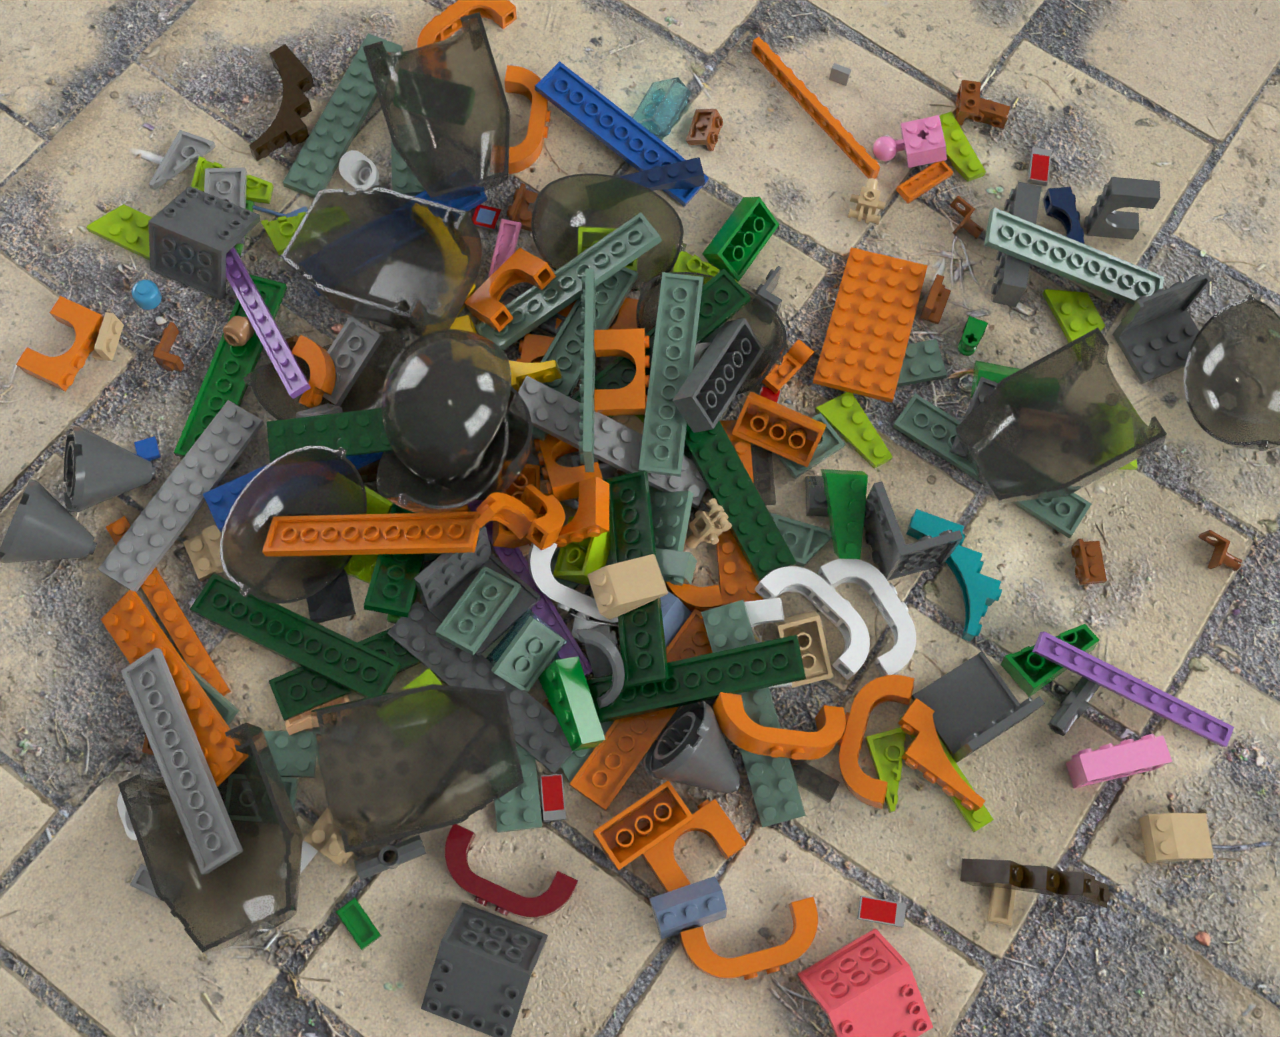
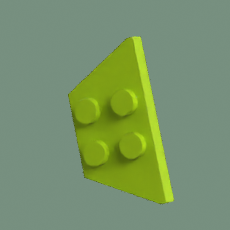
(124, 228)
(1073, 312)

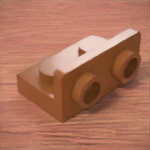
(967, 100)
(992, 113)
(705, 128)
(519, 210)
(935, 301)
(1089, 562)

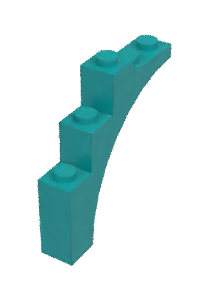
(977, 589)

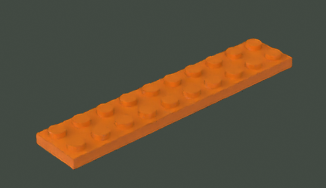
(372, 534)
(735, 575)
(138, 634)
(632, 737)

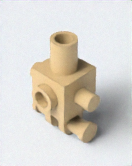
(867, 203)
(708, 525)

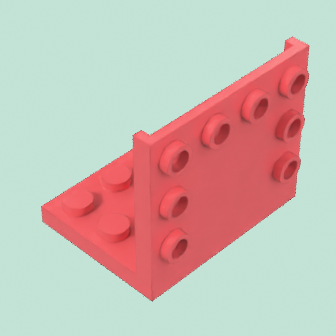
(868, 990)

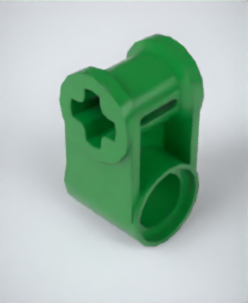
(971, 336)

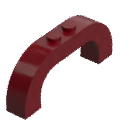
(505, 901)

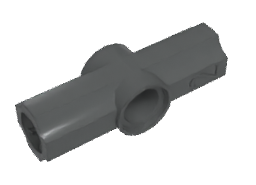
(1073, 706)
(375, 862)

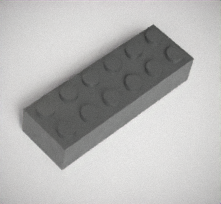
(1012, 272)
(718, 375)

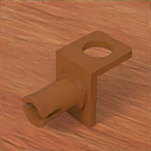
(967, 223)
(1220, 553)

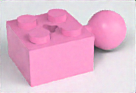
(920, 139)

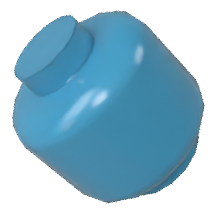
(146, 294)

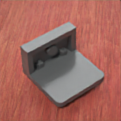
(765, 291)

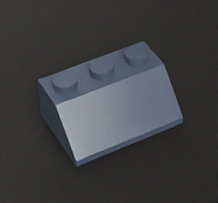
(674, 616)
(688, 907)

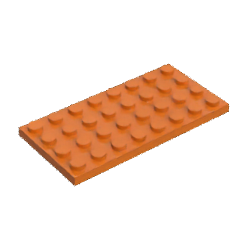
(870, 325)

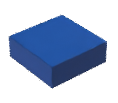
(148, 448)

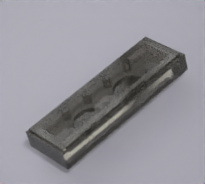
(763, 474)
(814, 780)

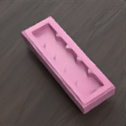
(505, 243)

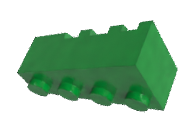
(846, 509)
(1034, 671)
(572, 703)

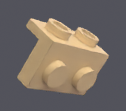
(108, 338)

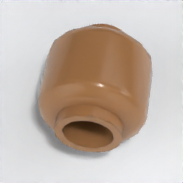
(238, 331)

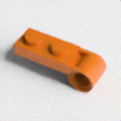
(792, 362)

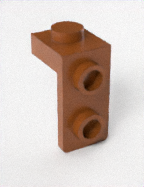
(161, 352)

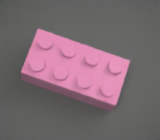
(1118, 761)

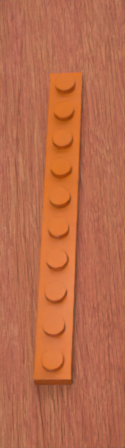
(815, 109)
(175, 619)

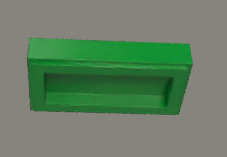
(358, 924)

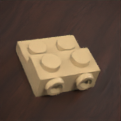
(205, 552)
(324, 840)

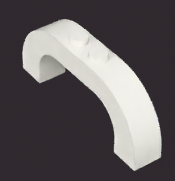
(568, 598)
(887, 602)
(830, 604)

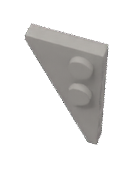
(181, 154)

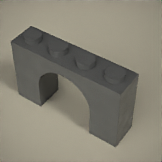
(1117, 194)

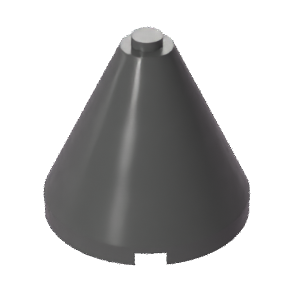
(99, 470)
(44, 530)
(693, 752)

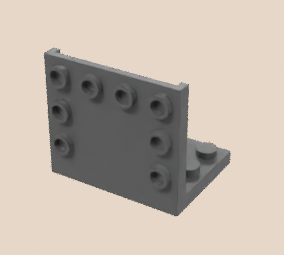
(193, 237)
(1160, 329)
(888, 545)
(451, 575)
(973, 706)
(483, 971)

